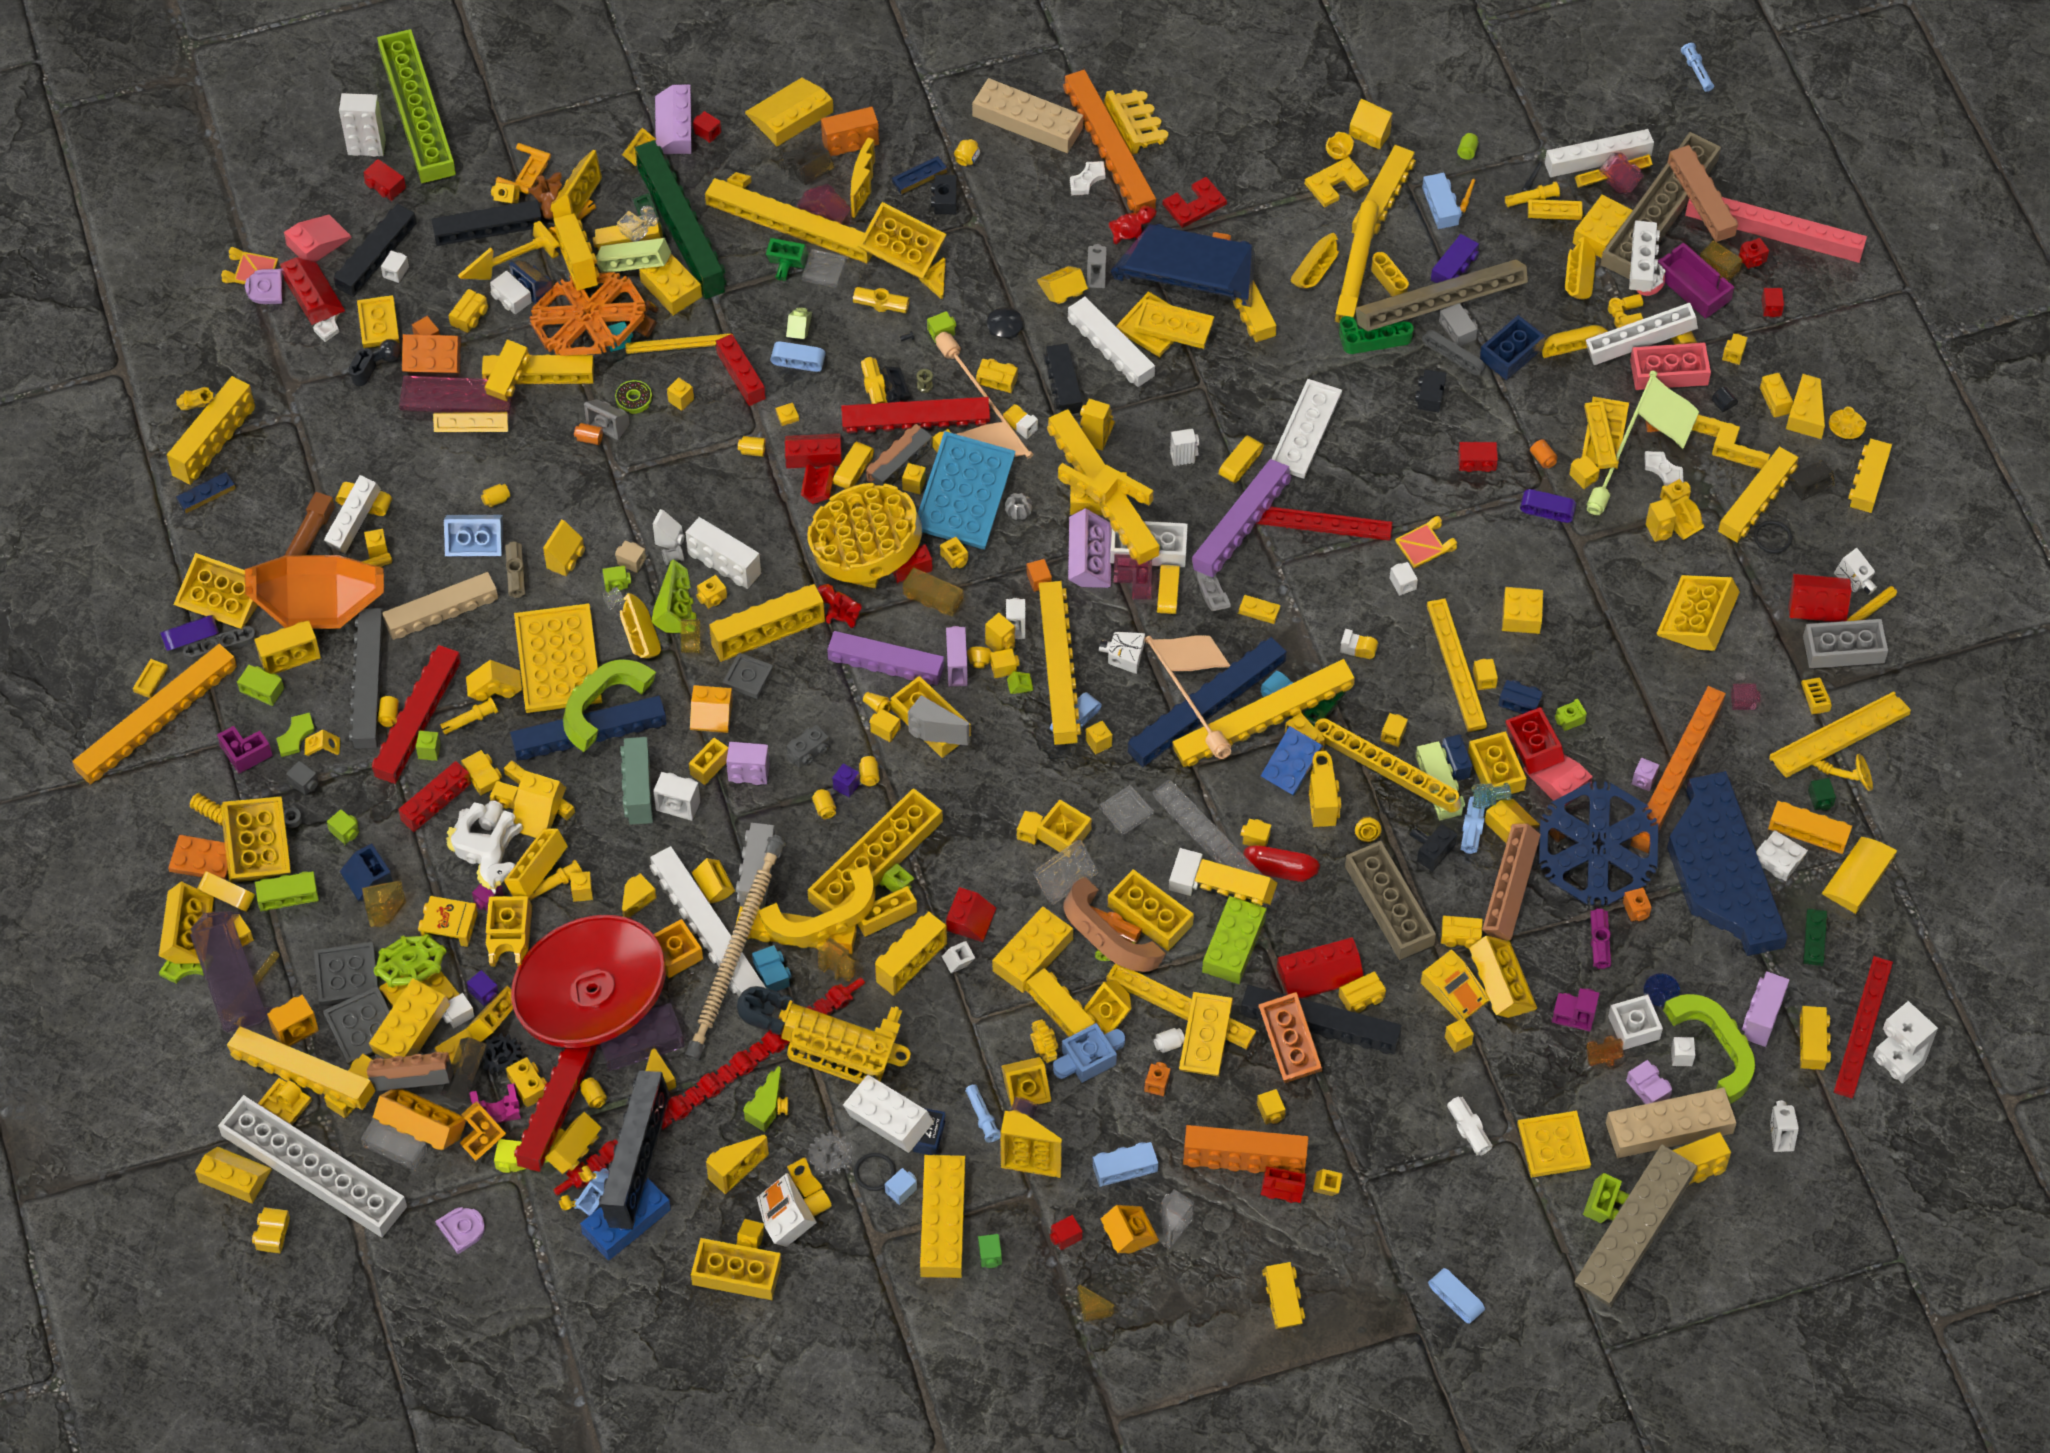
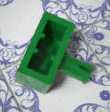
(787, 255)

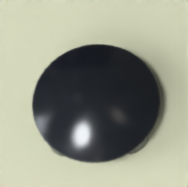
(1005, 322)

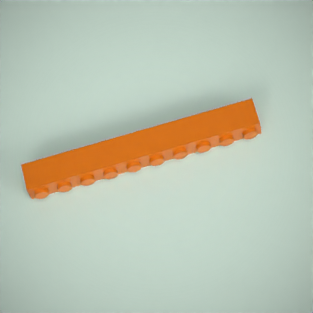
(1109, 141)
(1681, 762)

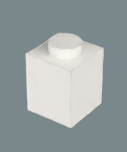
(395, 266)
(1403, 578)
(958, 957)
(458, 1011)
(1683, 1051)

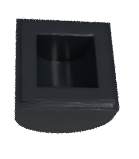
(1724, 399)

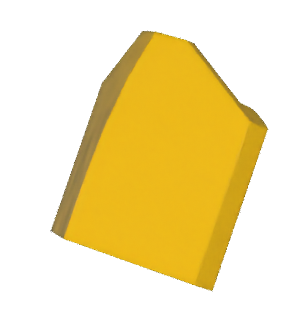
(1687, 517)

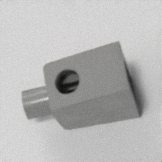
(1096, 258)

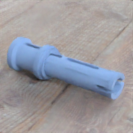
(1695, 61)
(985, 1121)

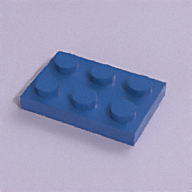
(1291, 760)

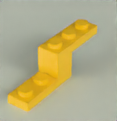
(1725, 442)
(1105, 484)

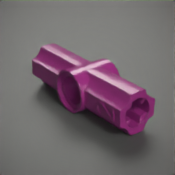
(1600, 948)

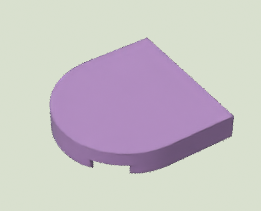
(265, 286)
(462, 1228)

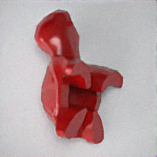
(1130, 224)
(841, 606)

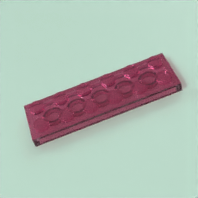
(449, 395)

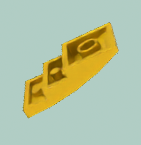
(862, 176)
(1616, 415)

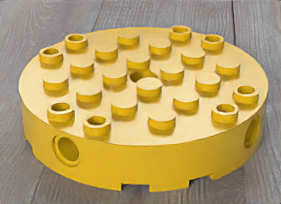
(865, 532)

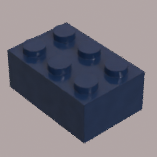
(1512, 347)

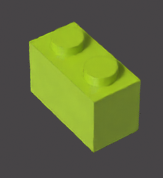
(260, 684)

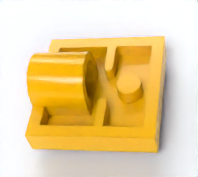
(285, 1101)

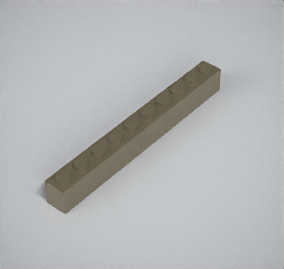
(1441, 295)

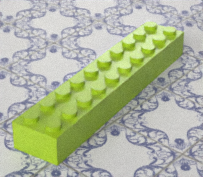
(416, 106)

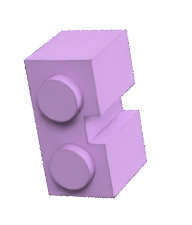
(1647, 1083)

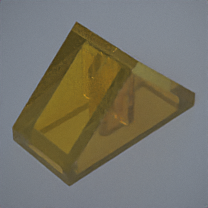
(1092, 1305)

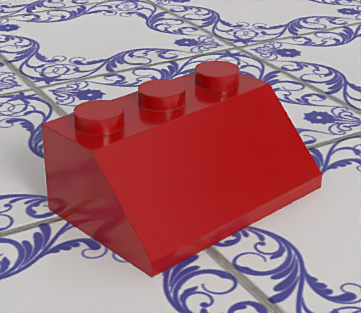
(813, 449)

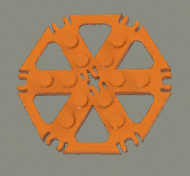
(577, 322)

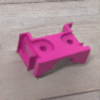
(501, 1111)

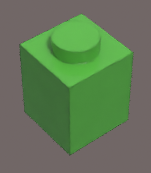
(990, 1251)

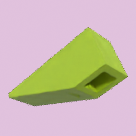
(763, 1107)

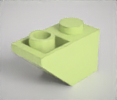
(798, 323)

